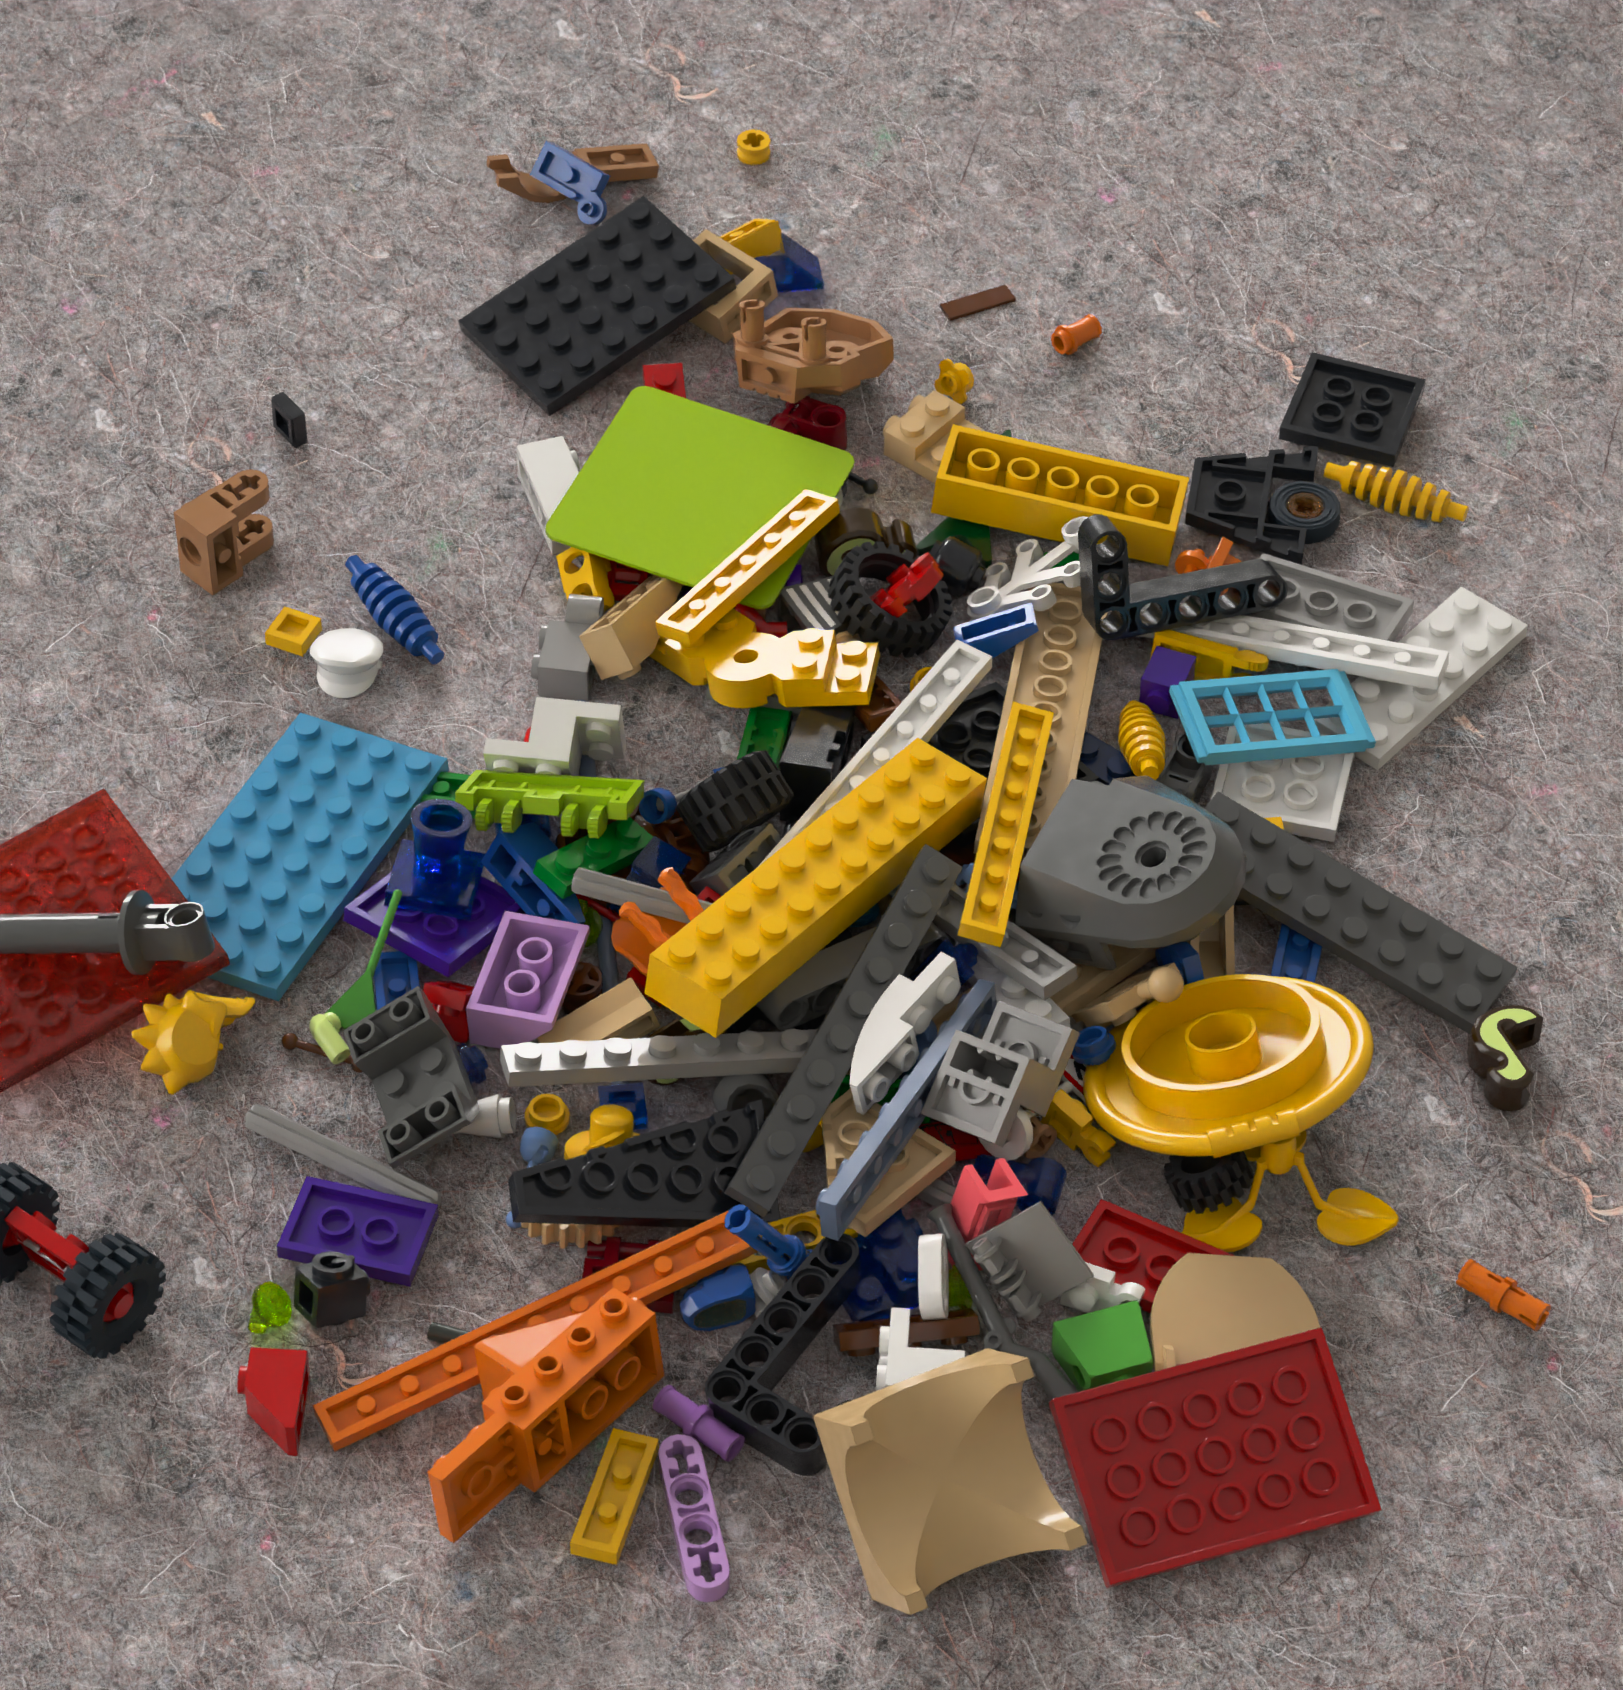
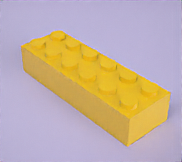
(1044, 487)

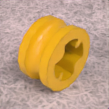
(753, 147)

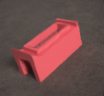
(983, 1206)

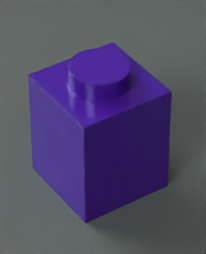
(1163, 670)

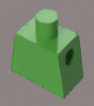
(1102, 1346)

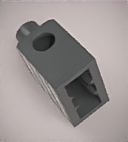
(809, 607)

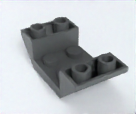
(413, 1074)

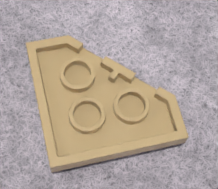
(912, 1171)

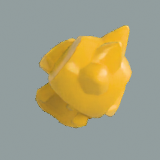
(186, 1035)

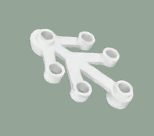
(1030, 571)

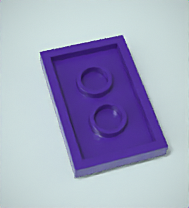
(375, 1227)

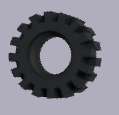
(1207, 1181)

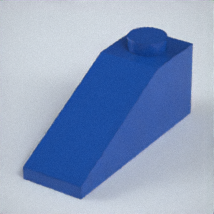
(512, 864)

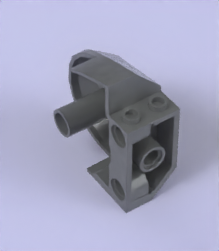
(1126, 870)

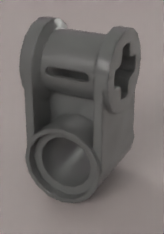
(1184, 771)

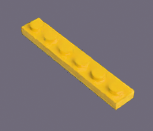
(747, 567)

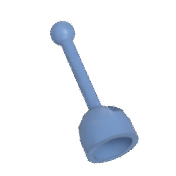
(536, 1147)

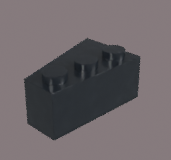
(815, 753)

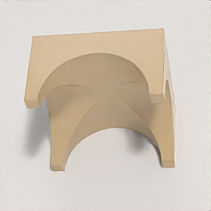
(941, 1477)

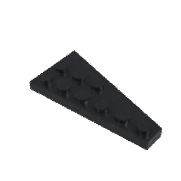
(648, 1180)

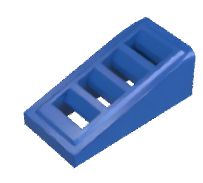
(998, 631)

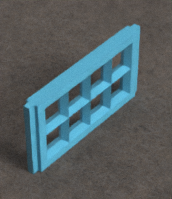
(1346, 706)

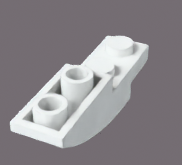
(889, 1034)

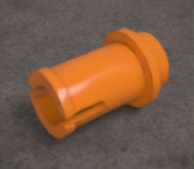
(1068, 338)

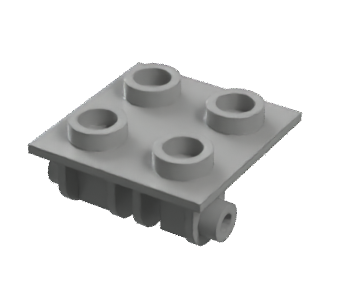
(1029, 1260)

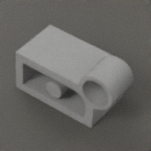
(564, 664)

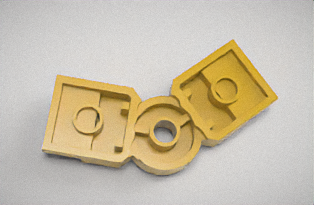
(749, 666)

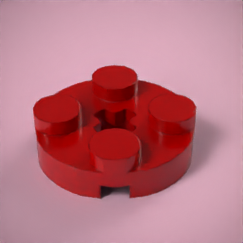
(908, 585)

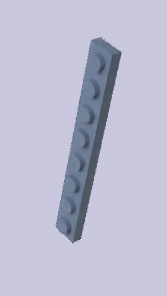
(899, 1118)

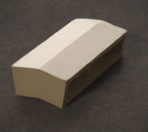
(614, 1014)

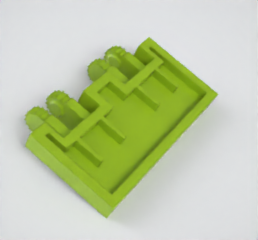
(583, 799)

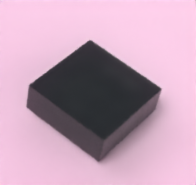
(289, 420)

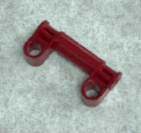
(814, 421)

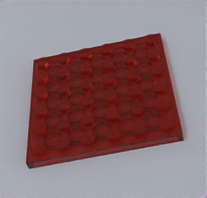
(62, 1001)

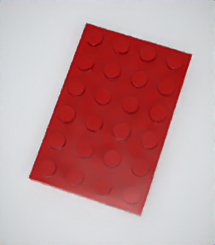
(1214, 1457)

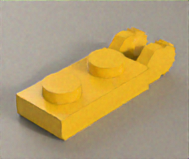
(1212, 658)

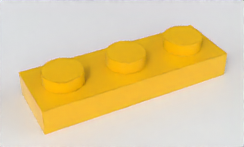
(614, 1496)

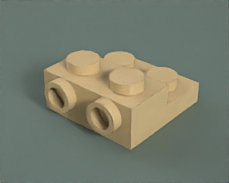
(922, 433)

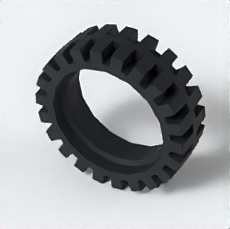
(874, 622)

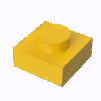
(293, 631)

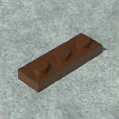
(863, 1336)

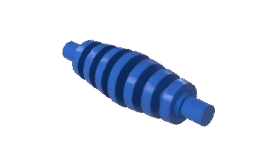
(394, 609)

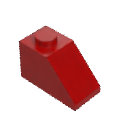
(277, 1393)

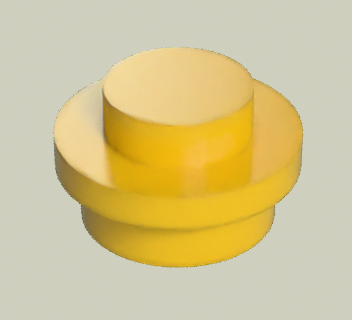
(547, 1112)

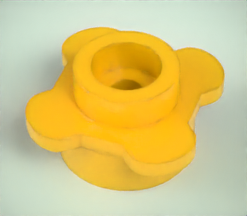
(954, 380)

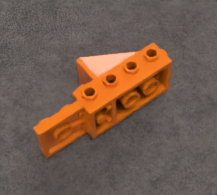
(544, 1402)

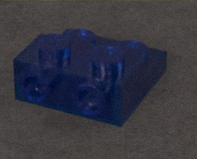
(888, 1270)

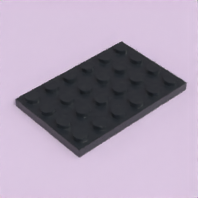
(597, 305)

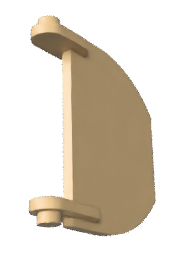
(1224, 1305)

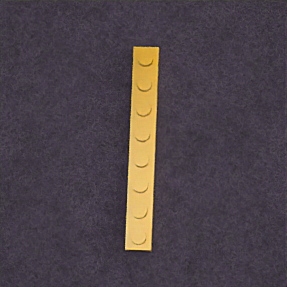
(1005, 825)

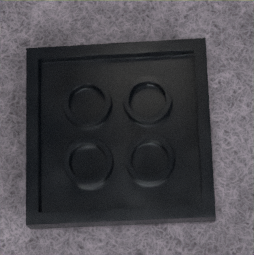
(1352, 409)

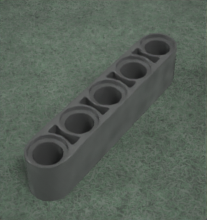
(817, 983)

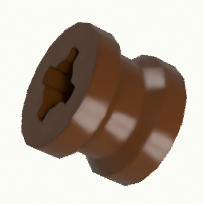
(584, 987)

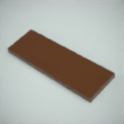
(977, 302)

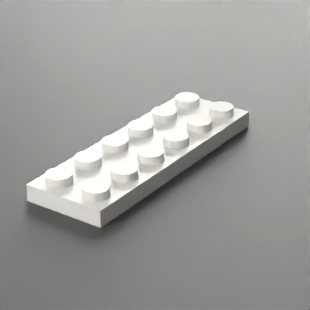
(1476, 640)

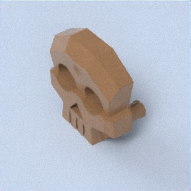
(807, 351)

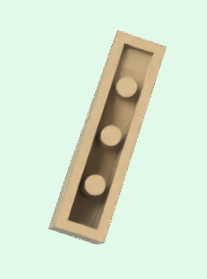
(629, 629)

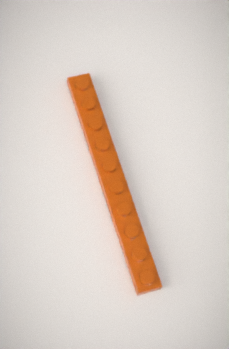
(453, 1365)

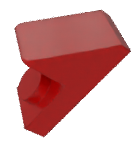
(450, 1003)

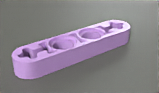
(691, 1517)

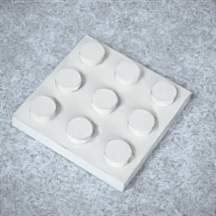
(1299, 790)

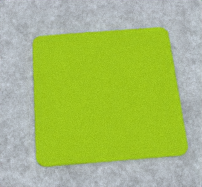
(688, 486)

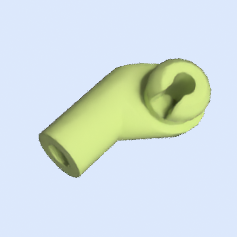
(326, 1031)

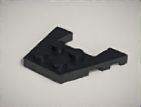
(1232, 499)

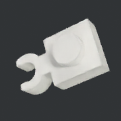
(1101, 1292)

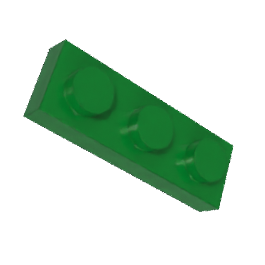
(605, 855)

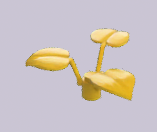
(1345, 1219)

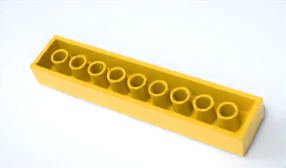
(813, 887)

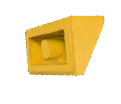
(755, 238)

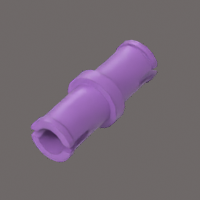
(698, 1423)

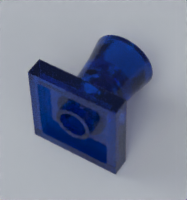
(435, 868)

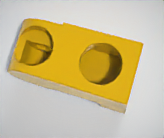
(587, 580)

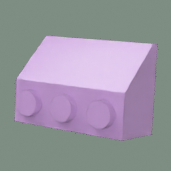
(524, 979)

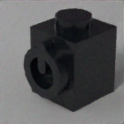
(331, 1289)

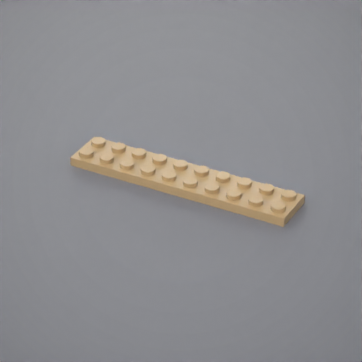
(1058, 675)

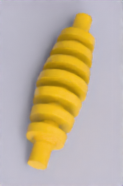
(1396, 491)
(1141, 740)

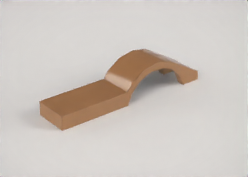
(618, 161)

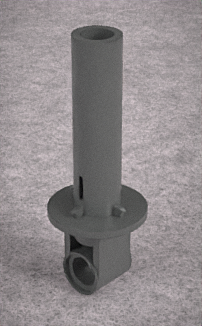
(140, 933)

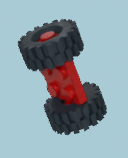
(105, 1285)

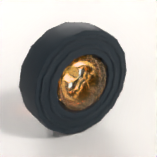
(1317, 502)

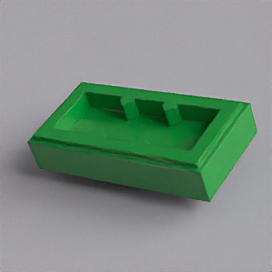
(767, 731)

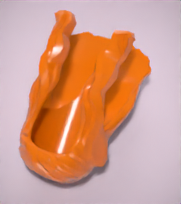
(642, 933)

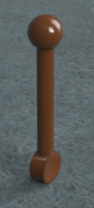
(290, 1041)

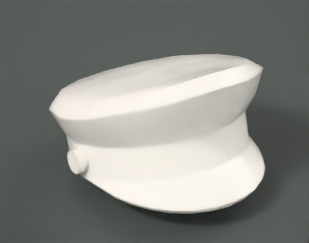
(346, 661)

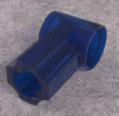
(1041, 1179)

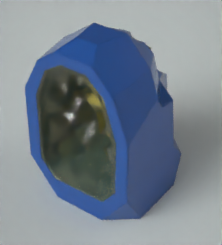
(719, 1299)

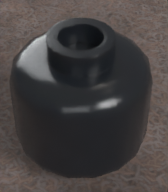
(959, 565)

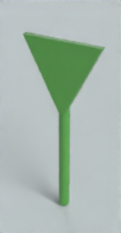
(360, 997)

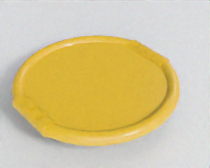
(1230, 1066)

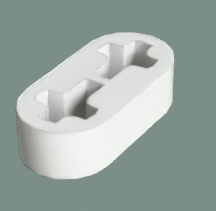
(933, 1277)

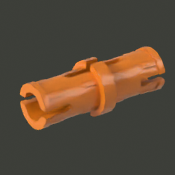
(1503, 1294)

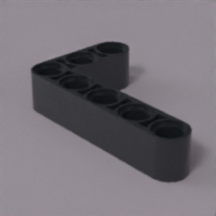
(1164, 593)
(779, 1352)

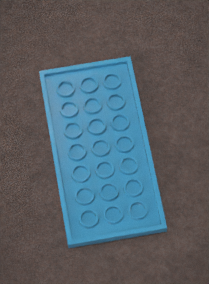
(301, 846)

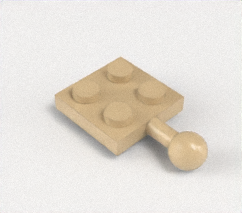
(1120, 1001)

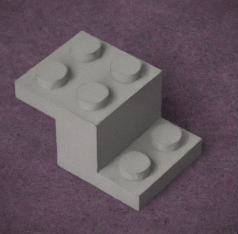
(993, 1076)

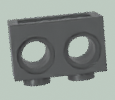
(737, 859)

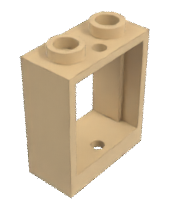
(757, 284)

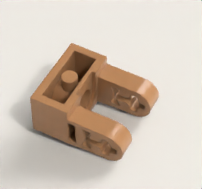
(221, 533)

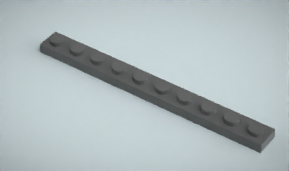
(833, 1045)

